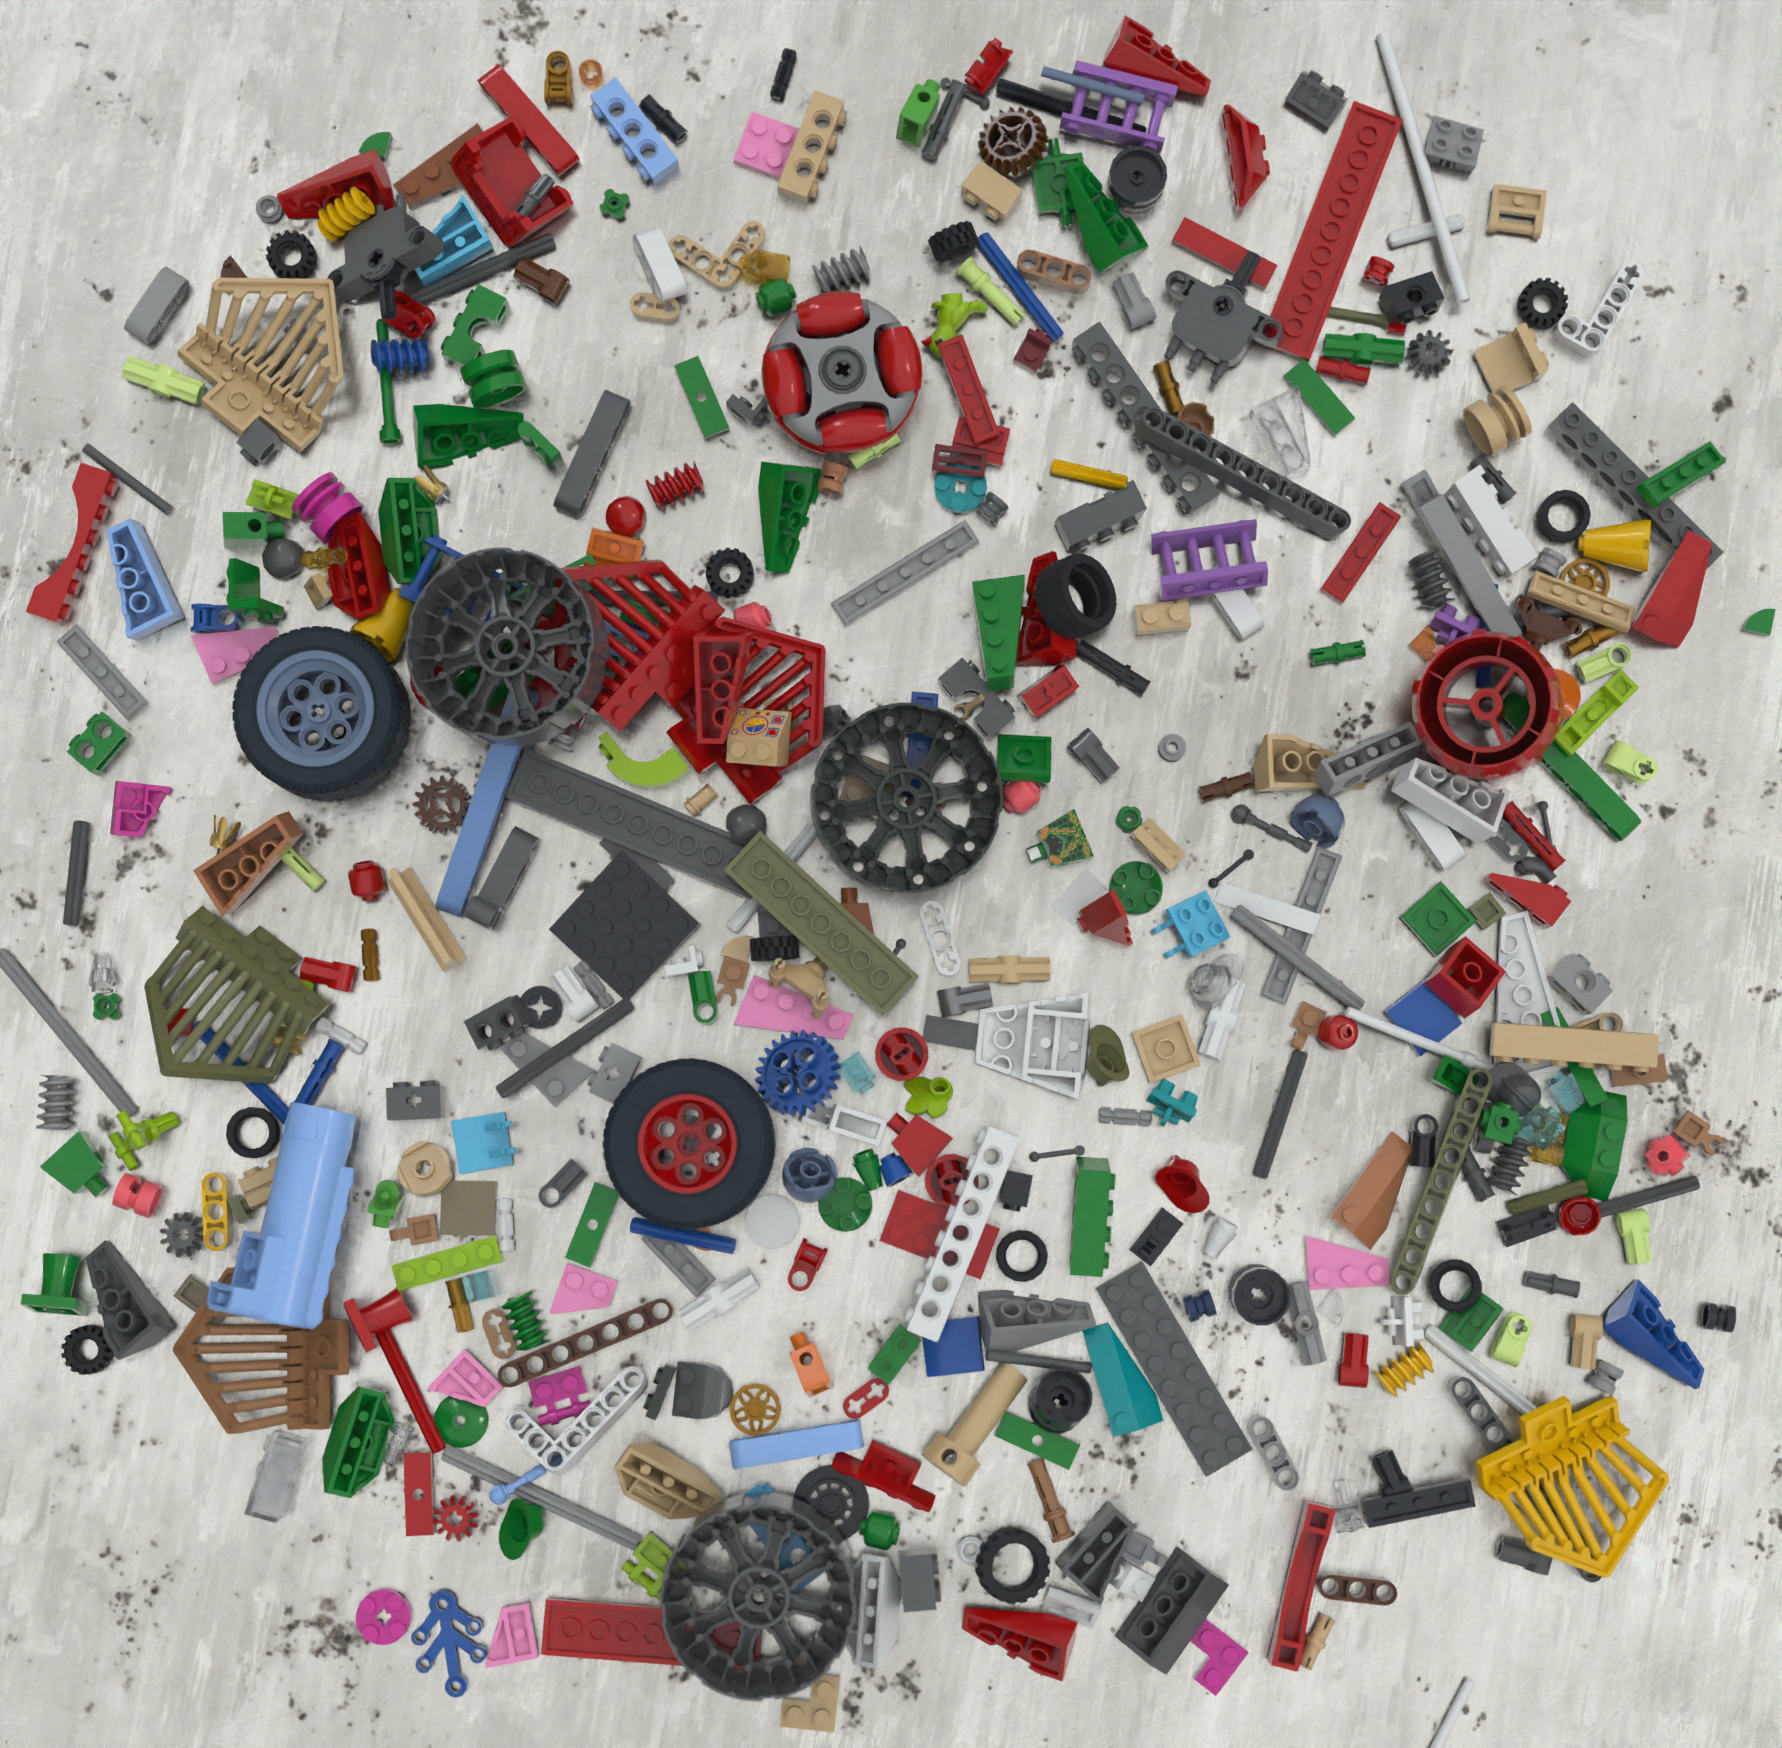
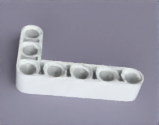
(580, 1425)

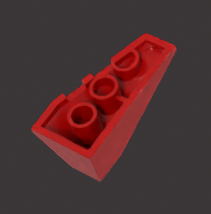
(1138, 54)
(315, 193)
(1673, 600)
(1037, 641)
(1106, 920)
(1035, 1637)

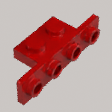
(887, 1472)

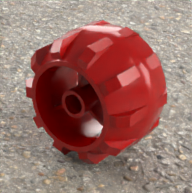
(1480, 651)

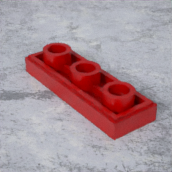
(418, 1511)

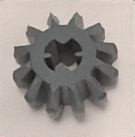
(1429, 342)
(172, 1234)

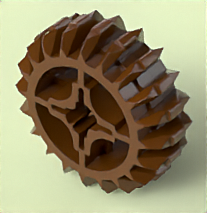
(1017, 127)

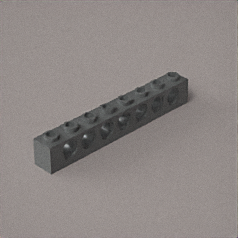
(1098, 339)
(1623, 477)

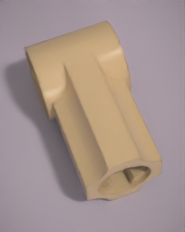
(1586, 1333)

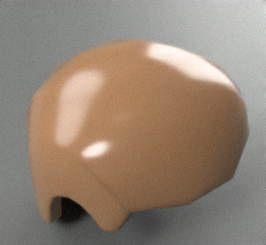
(1197, 416)

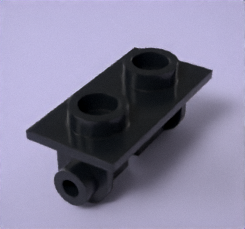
(1527, 1225)

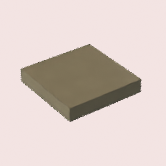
(468, 1208)

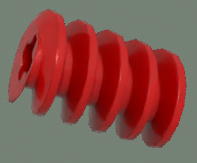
(675, 485)

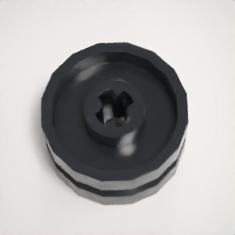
(1135, 164)

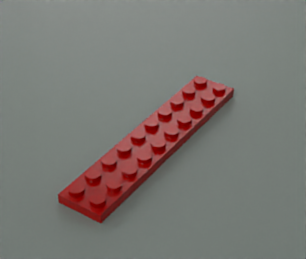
(1332, 228)

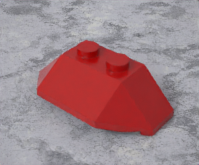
(1245, 156)
(361, 582)

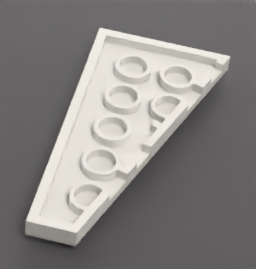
(1524, 988)

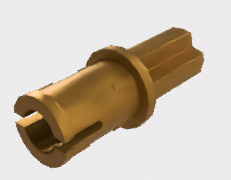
(459, 1305)

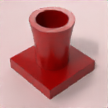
(377, 1317)

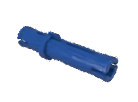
(320, 1071)

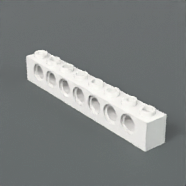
(932, 1325)

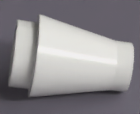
(1220, 1236)

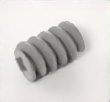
(841, 270)
(55, 1102)

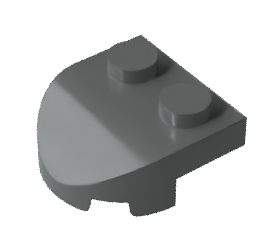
(700, 1391)

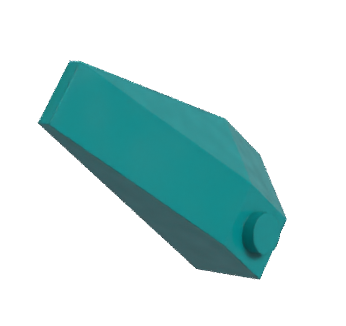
(1123, 1389)

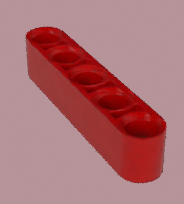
(538, 129)

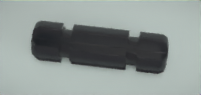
(783, 74)

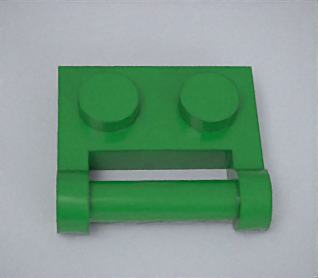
(545, 450)

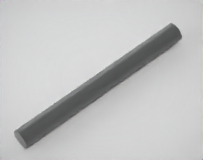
(126, 478)
(1037, 1361)

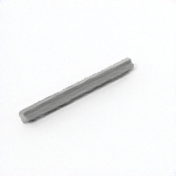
(1297, 957)

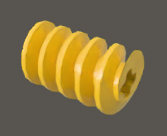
(344, 214)
(1404, 1370)

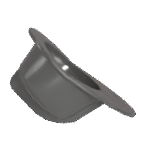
(1514, 1087)

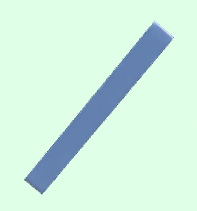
(479, 821)

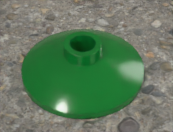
(460, 1436)

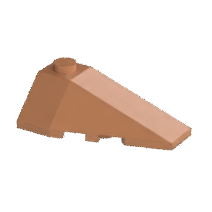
(1373, 1194)

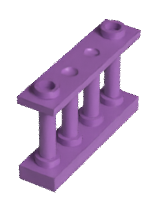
(1156, 91)
(1209, 581)

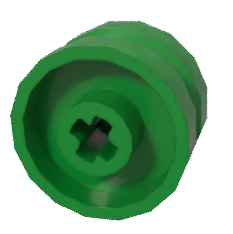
(493, 378)

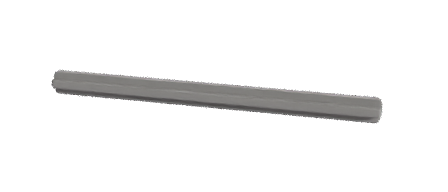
(65, 1033)
(540, 1497)

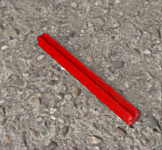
(410, 1391)

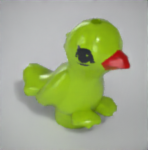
(950, 316)

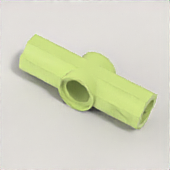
(163, 380)

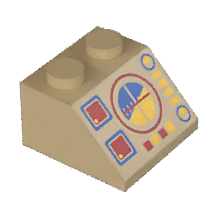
(759, 737)

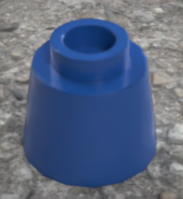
(894, 1169)

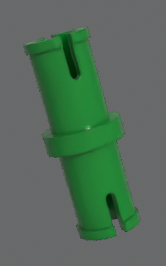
(1337, 652)

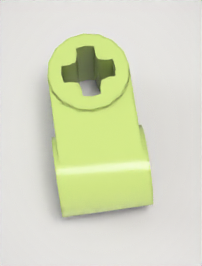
(1627, 762)
(1511, 1342)

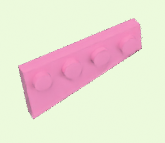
(788, 1011)

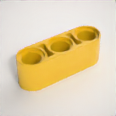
(211, 1224)

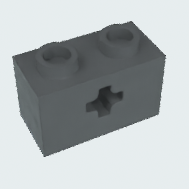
(431, 1101)

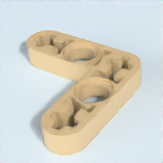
(718, 265)

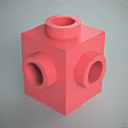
(1676, 1156)

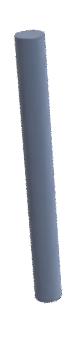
(1092, 85)

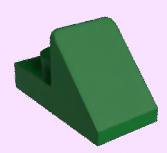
(1452, 1075)

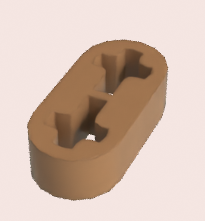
(492, 1334)

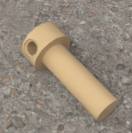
(975, 1425)

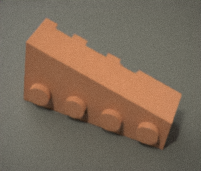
(243, 865)

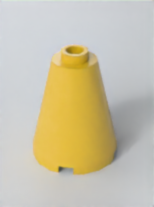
(1619, 544)
(387, 628)

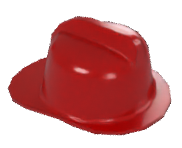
(1183, 1186)

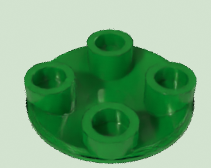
(1137, 886)
(846, 1205)

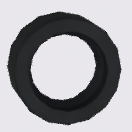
(1569, 496)
(232, 1130)
(1440, 1271)
(1027, 1275)

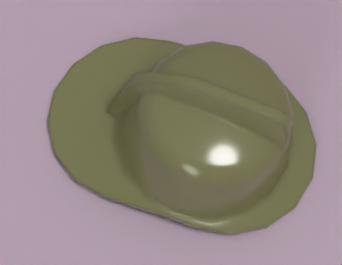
(1107, 1057)

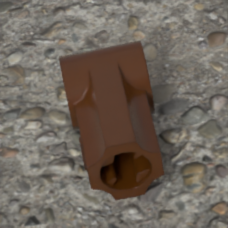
(548, 283)

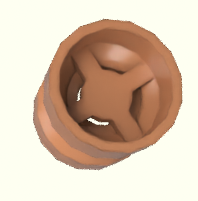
(832, 478)

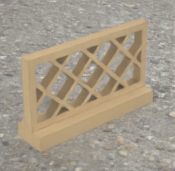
(426, 918)

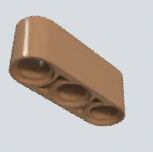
(1044, 262)

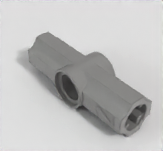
(1309, 1341)

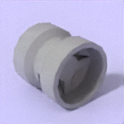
(1602, 1382)

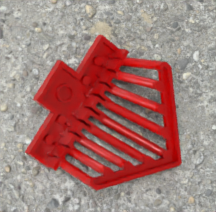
(663, 659)
(752, 779)

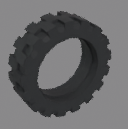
(1032, 1584)

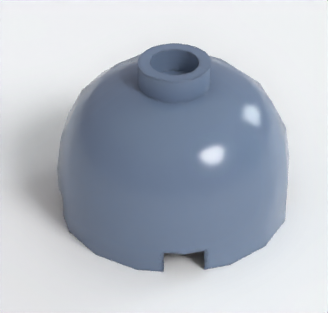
(1320, 819)
(808, 1175)

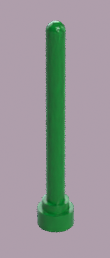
(389, 432)

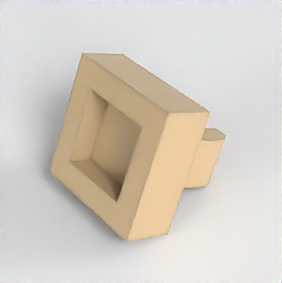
(318, 590)

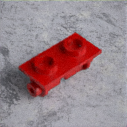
(981, 75)

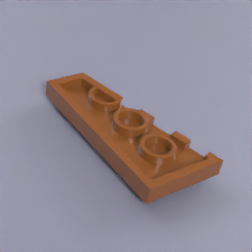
(434, 174)

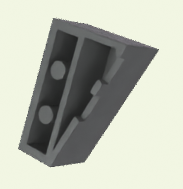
(1101, 518)

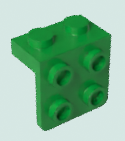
(244, 593)

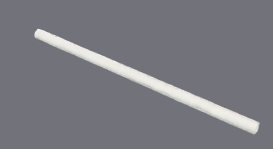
(1423, 168)

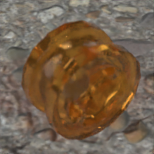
(585, 65)

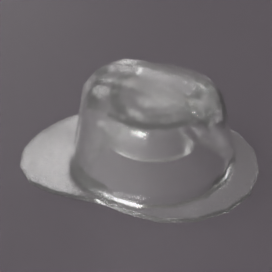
(1215, 980)

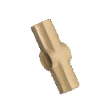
(1009, 969)

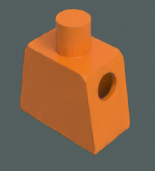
(814, 1376)

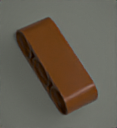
(1367, 1595)

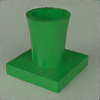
(57, 1287)

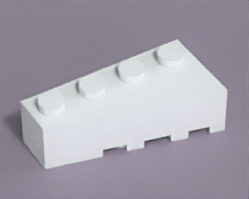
(1490, 522)
(1453, 799)

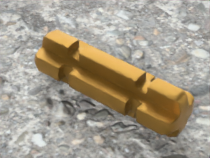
(369, 954)

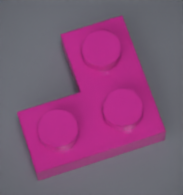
(1223, 1658)

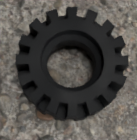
(291, 240)
(953, 241)
(1553, 292)
(724, 557)
(774, 947)
(72, 1355)

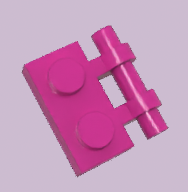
(558, 1387)

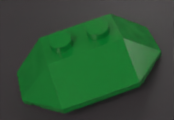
(405, 522)
(1596, 1144)
(356, 1442)

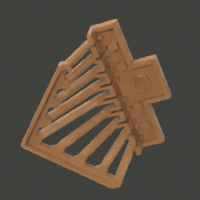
(309, 1363)

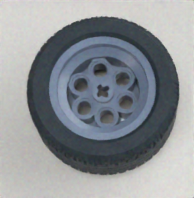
(269, 698)

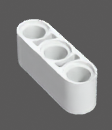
(659, 264)
(1238, 611)
(1434, 836)

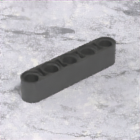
(591, 453)

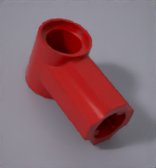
(334, 975)
(1353, 1367)

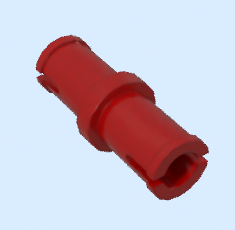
(1343, 370)

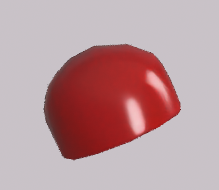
(625, 516)
(1580, 1215)

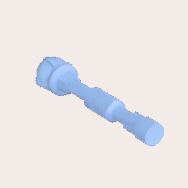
(500, 1493)

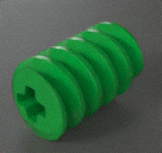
(524, 1321)

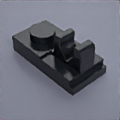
(1156, 1236)

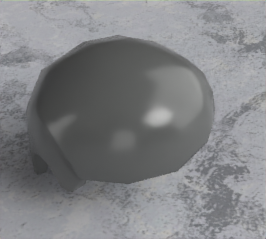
(283, 558)
(745, 823)

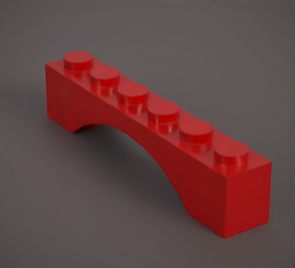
(54, 595)
(1297, 1595)

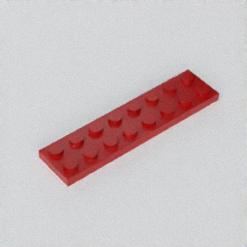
(619, 1632)

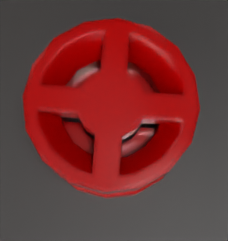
(1378, 271)

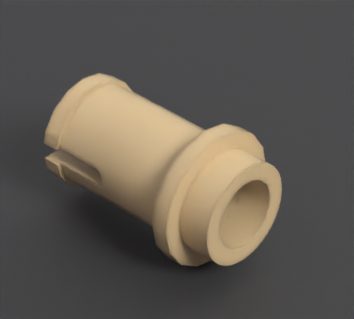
(700, 799)

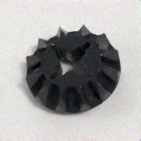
(550, 998)

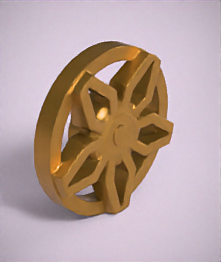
(1586, 579)
(755, 1409)

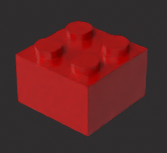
(1465, 977)

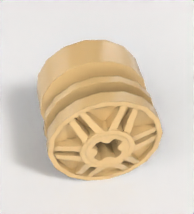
(1497, 421)

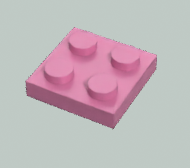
(765, 145)

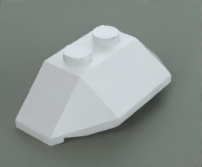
(875, 1612)

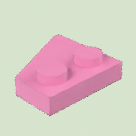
(582, 1290)
(513, 1637)

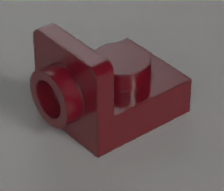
(1033, 350)

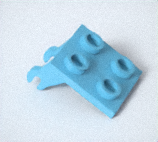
(1196, 923)
(482, 1142)

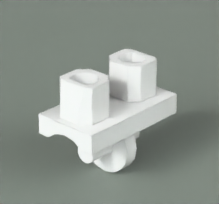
(1401, 1321)

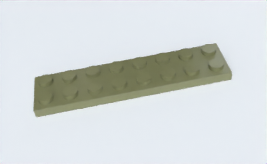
(821, 923)

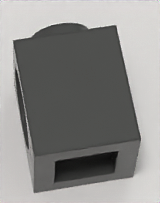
(258, 442)

